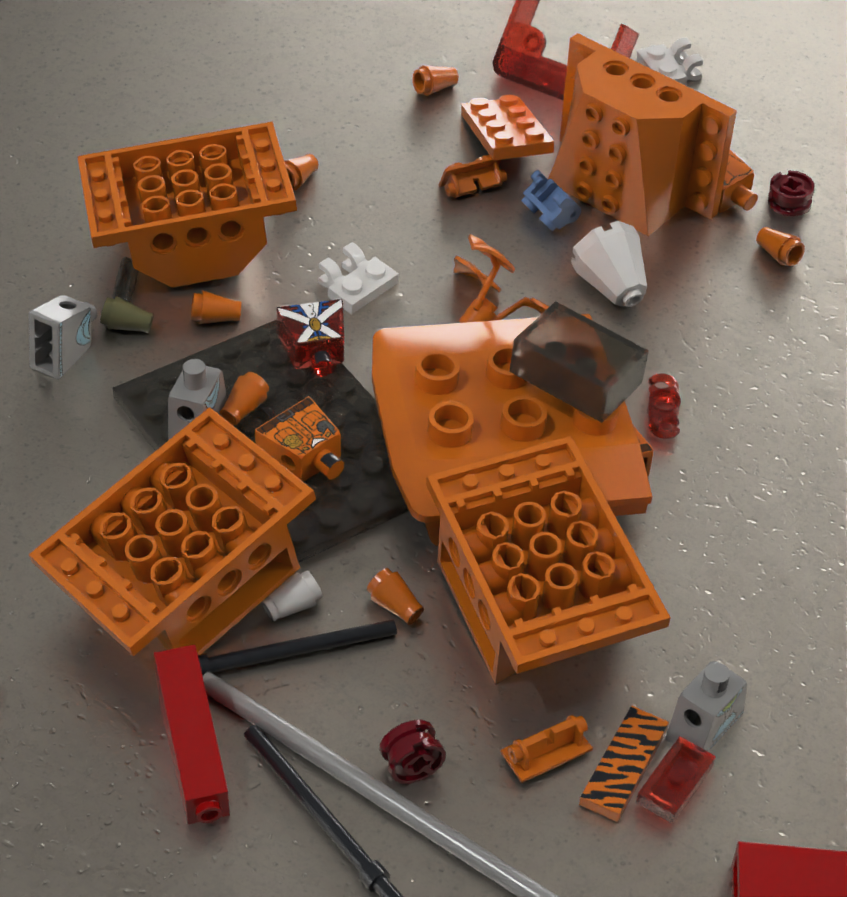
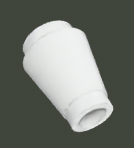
(293, 596)

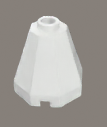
(613, 263)

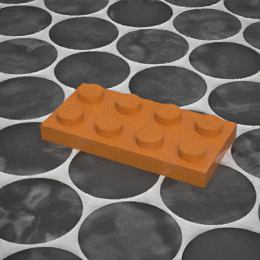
(506, 127)

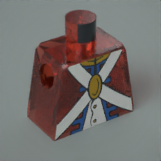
(313, 334)

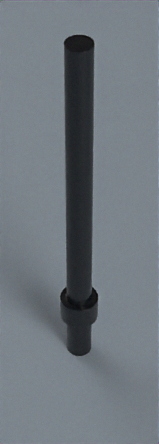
(296, 646)
(371, 871)

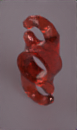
(660, 416)

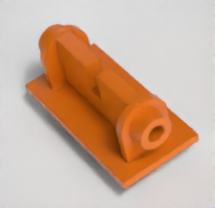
(460, 177)
(548, 748)

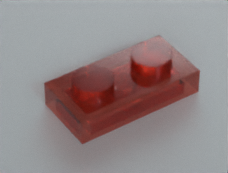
(675, 779)

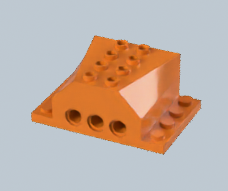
(638, 140)
(189, 201)
(181, 540)
(539, 559)

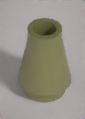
(125, 316)

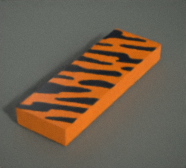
(624, 763)

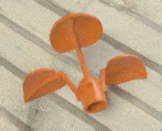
(481, 308)

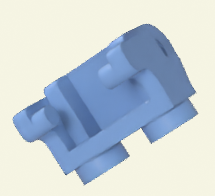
(552, 201)

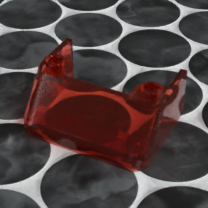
(522, 48)

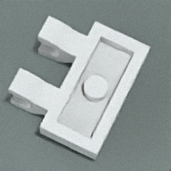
(667, 61)
(360, 286)

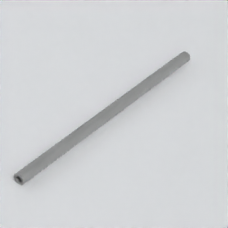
(374, 790)

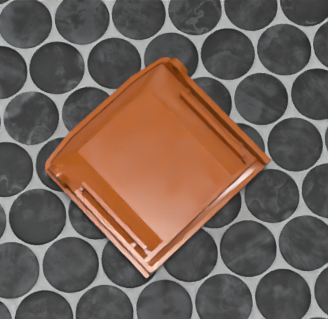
(454, 403)

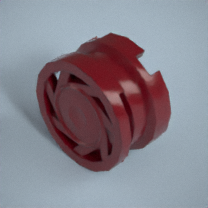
(791, 193)
(412, 751)

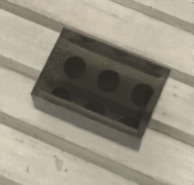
(578, 361)

